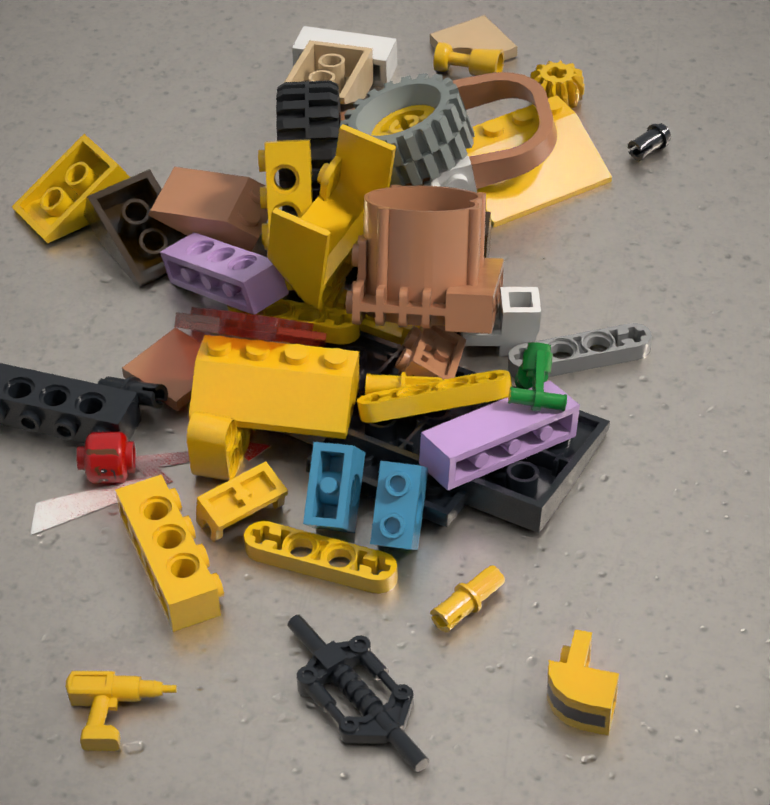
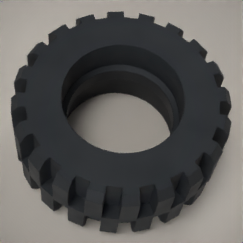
(308, 113)

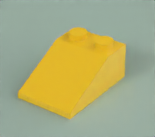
(59, 197)

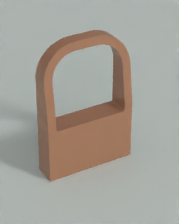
(516, 161)

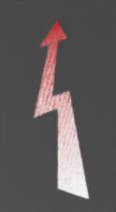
(69, 507)

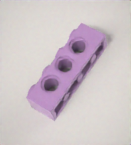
(224, 273)

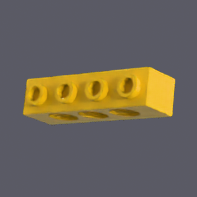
(296, 157)
(168, 552)

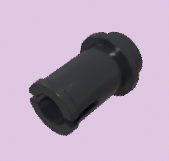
(655, 137)

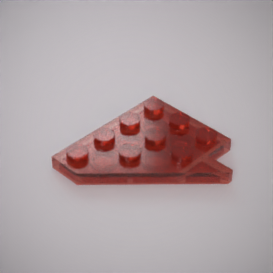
(250, 326)

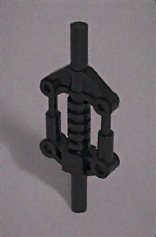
(335, 664)

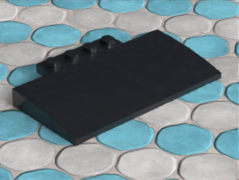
(519, 493)

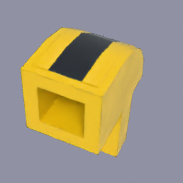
(581, 694)

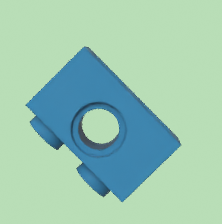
(334, 487)
(399, 505)

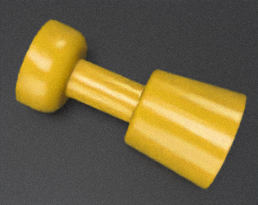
(478, 62)

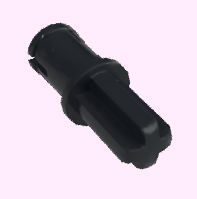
(146, 391)

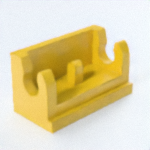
(239, 499)

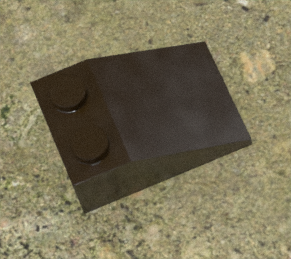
(127, 231)

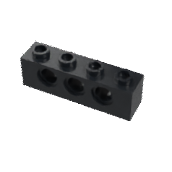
(64, 405)

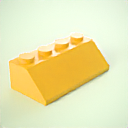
(276, 385)

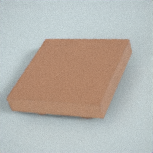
(168, 363)

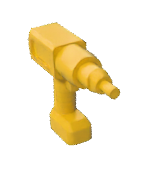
(102, 692)

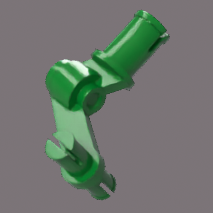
(533, 374)

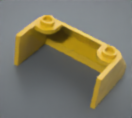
(317, 248)

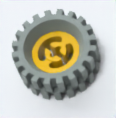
(422, 121)

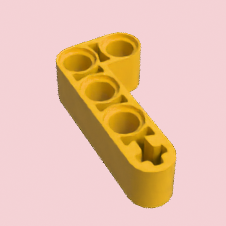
(216, 445)

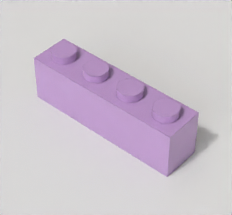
(494, 438)

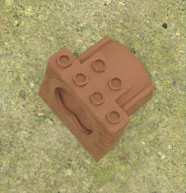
(425, 260)

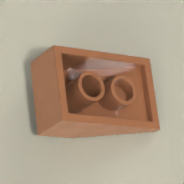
(212, 205)

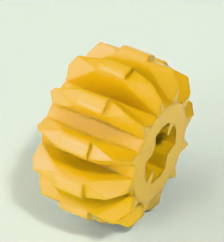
(561, 80)

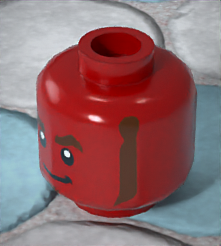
(107, 457)

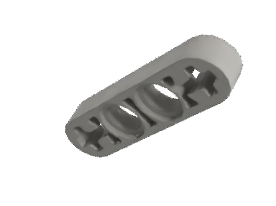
(632, 343)

